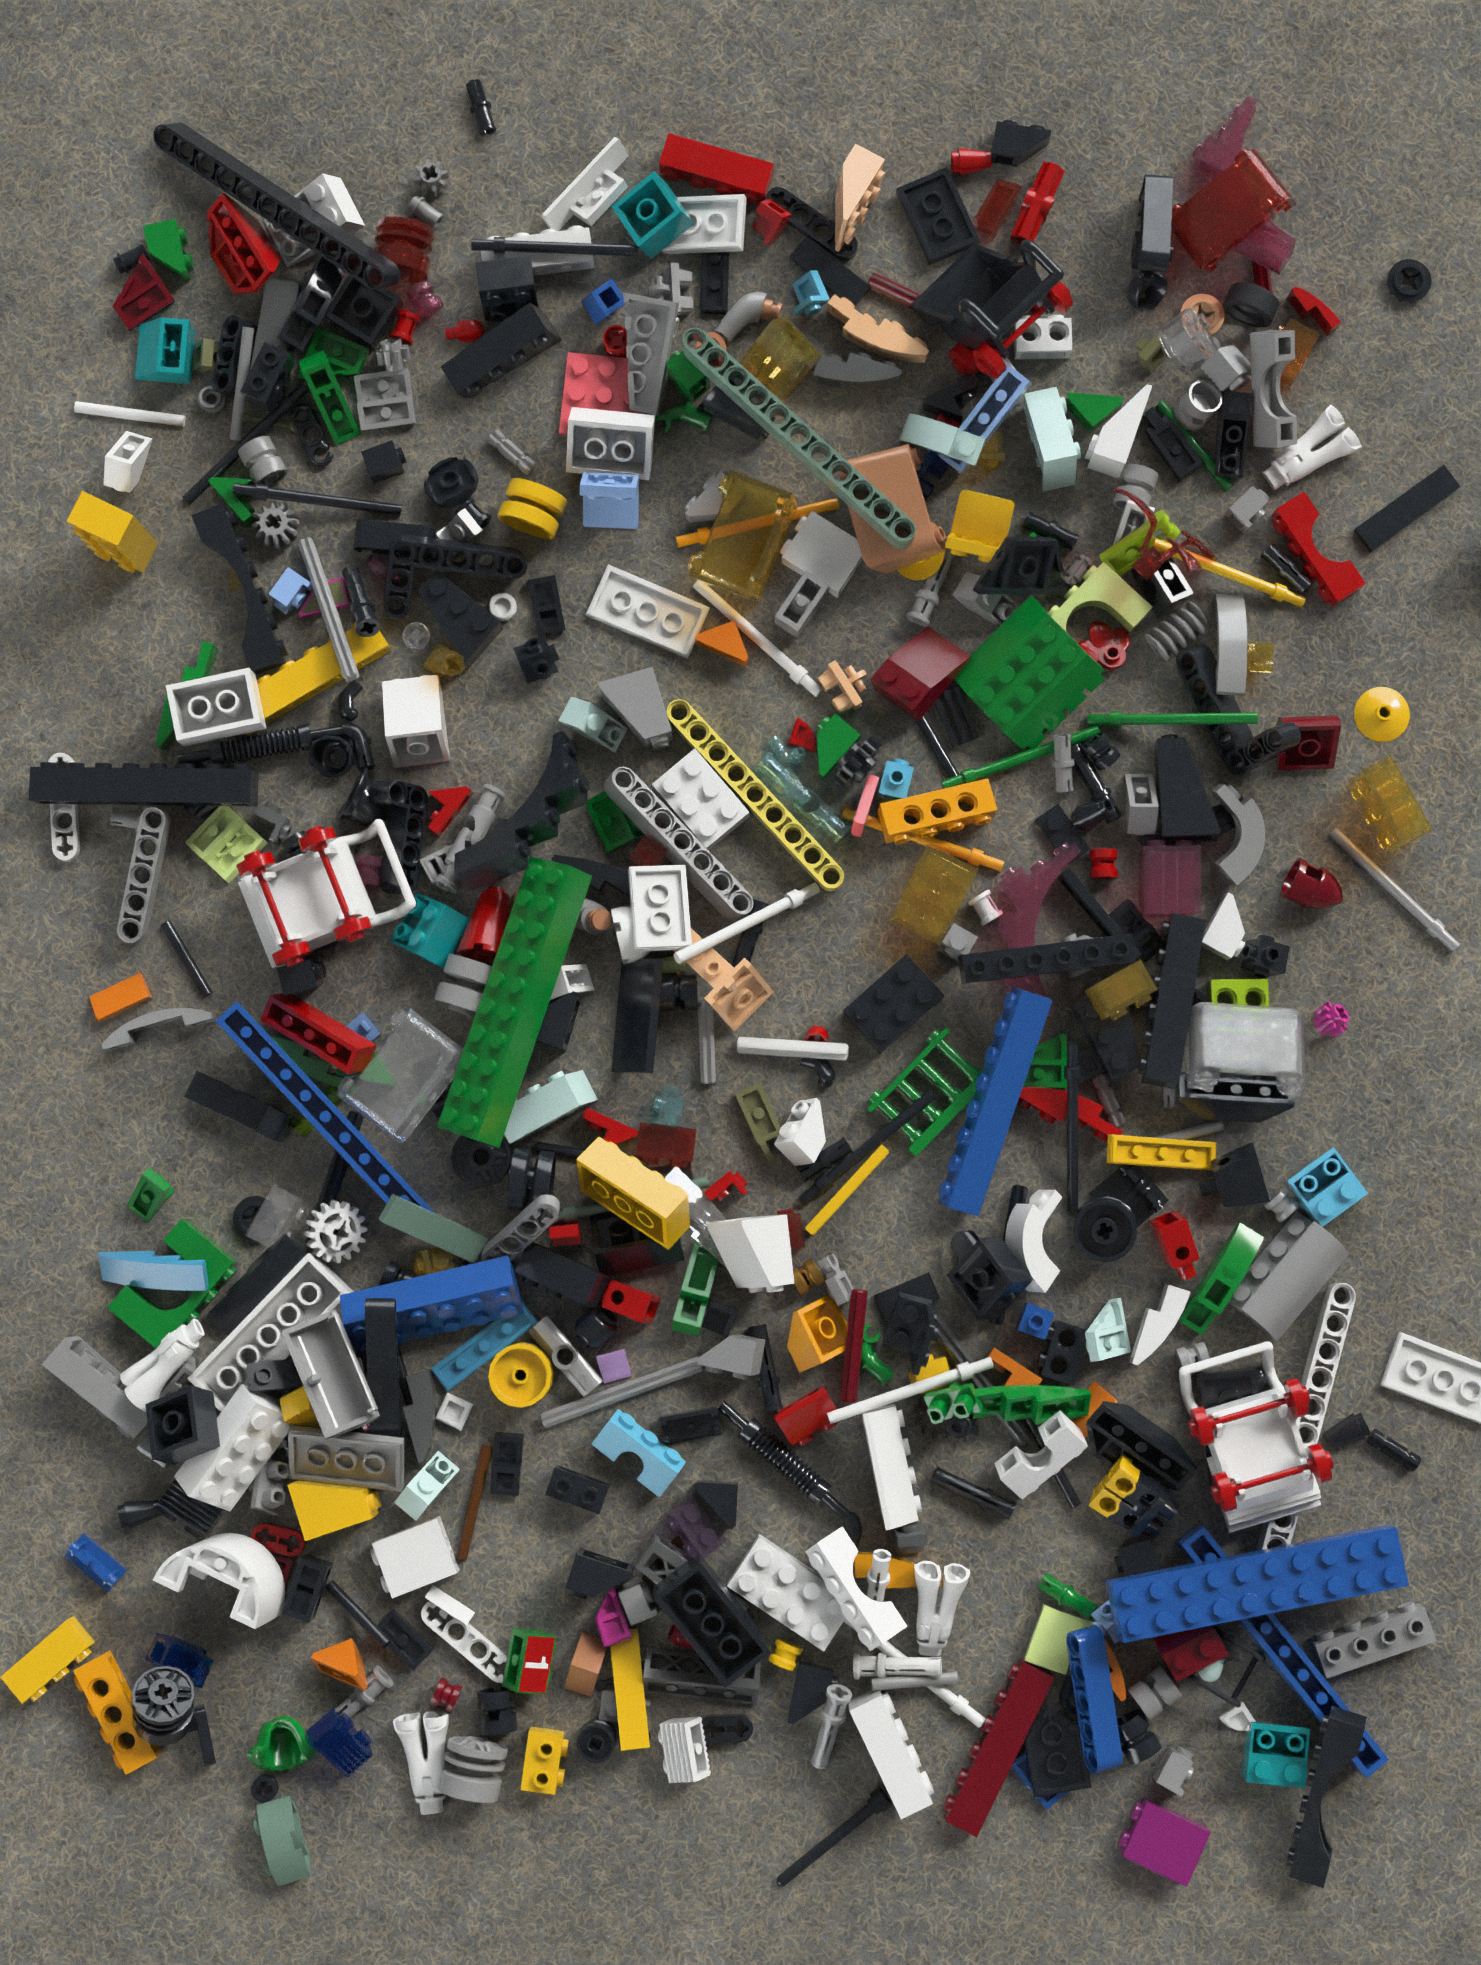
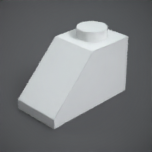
(126, 461)
(1225, 930)

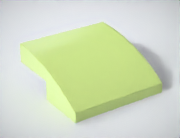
(217, 833)
(1048, 1641)

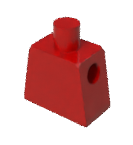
(1171, 1233)
(636, 1303)

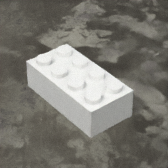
(248, 1436)
(788, 1592)
(891, 1755)

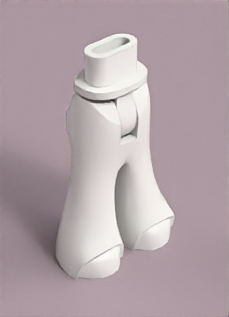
(1298, 460)
(150, 1374)
(934, 1620)
(423, 1772)

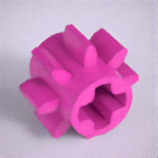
(1331, 1019)

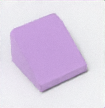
(614, 1365)

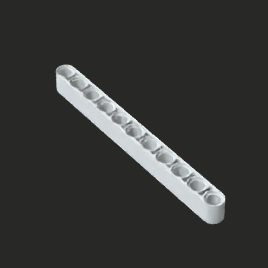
(1320, 1393)

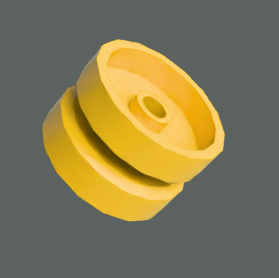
(532, 508)
(538, 1372)

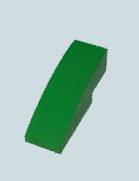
(695, 1291)

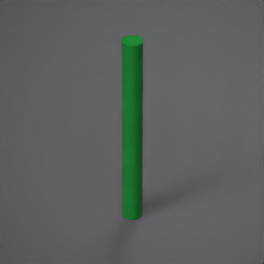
(1207, 461)

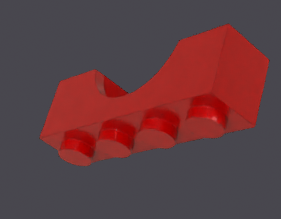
(1334, 578)

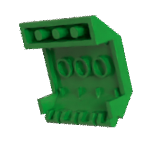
(1029, 674)

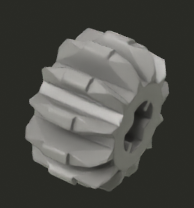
(268, 532)

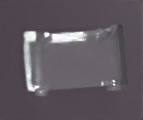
(1245, 1042)
(403, 1075)

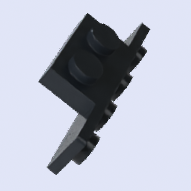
(277, 1376)

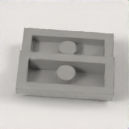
(384, 399)

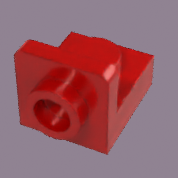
(721, 1188)

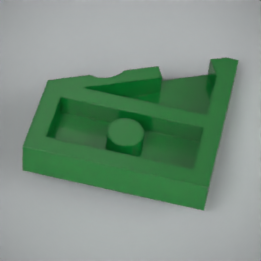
(343, 355)
(1048, 1064)

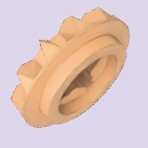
(1208, 305)

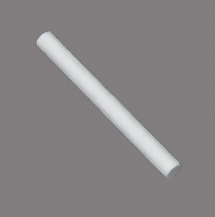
(128, 413)

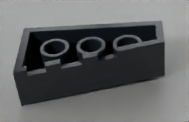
(501, 351)

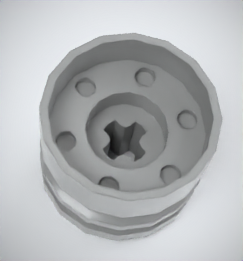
(472, 1777)

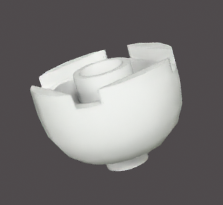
(624, 931)

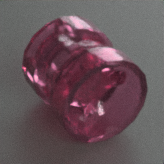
(425, 300)
(369, 869)

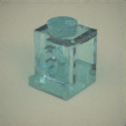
(669, 1106)

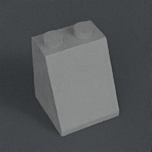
(640, 706)

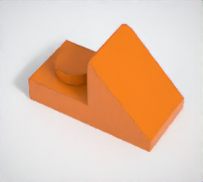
(1018, 1374)

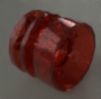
(406, 244)

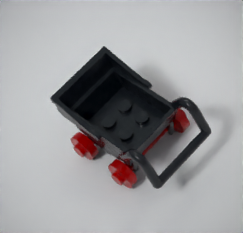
(986, 297)

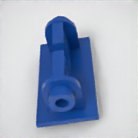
(95, 1562)

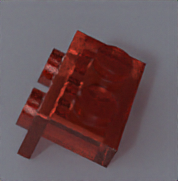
(666, 1143)

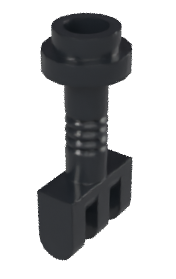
(962, 1427)

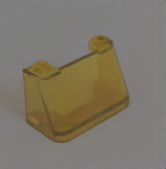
(745, 537)

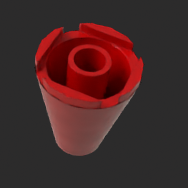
(486, 926)

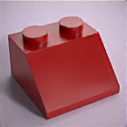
(806, 1416)

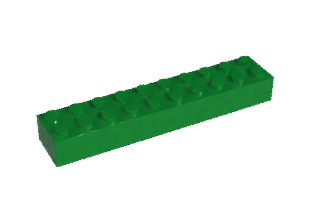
(514, 1001)

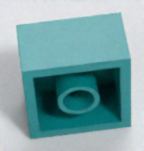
(652, 215)

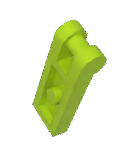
(1126, 551)

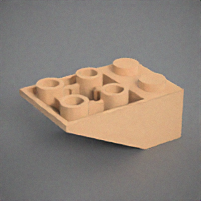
(856, 188)

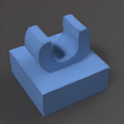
(364, 1027)

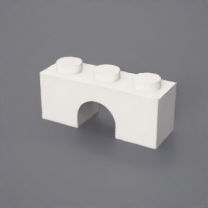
(1026, 1471)

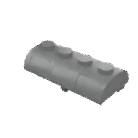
(331, 1374)

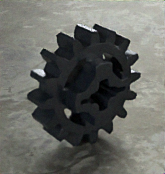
(857, 762)

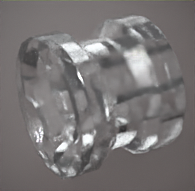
(416, 632)

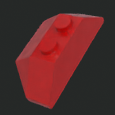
(240, 246)

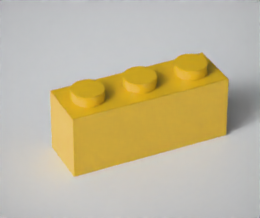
(48, 1661)

